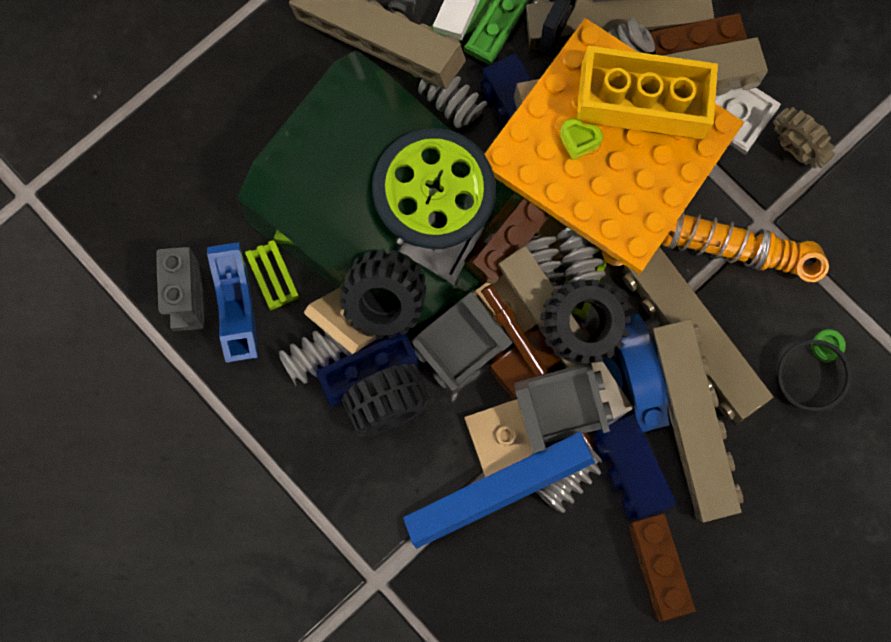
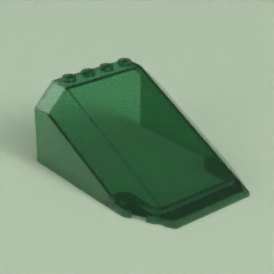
(317, 174)

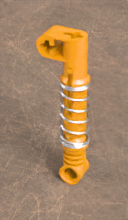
(740, 244)

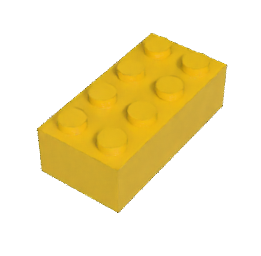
(647, 92)

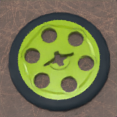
(415, 228)

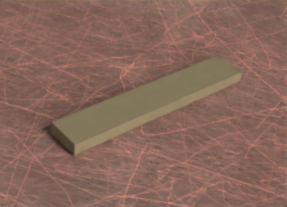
(533, 290)

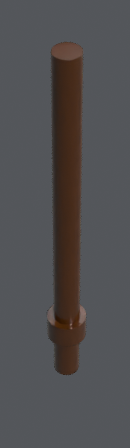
(505, 317)

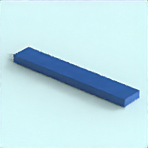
(498, 490)

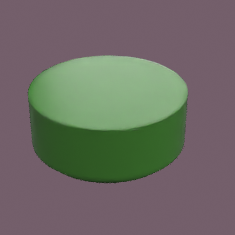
(824, 353)

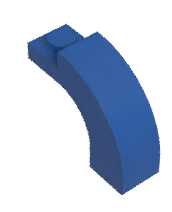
(234, 302)
(644, 376)

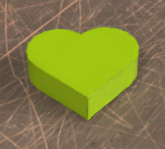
(580, 138)

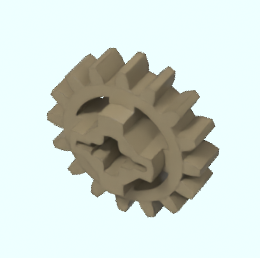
(804, 138)

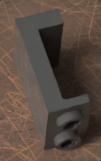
(180, 288)
(461, 340)
(563, 405)

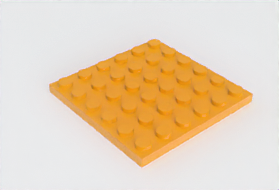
(626, 189)

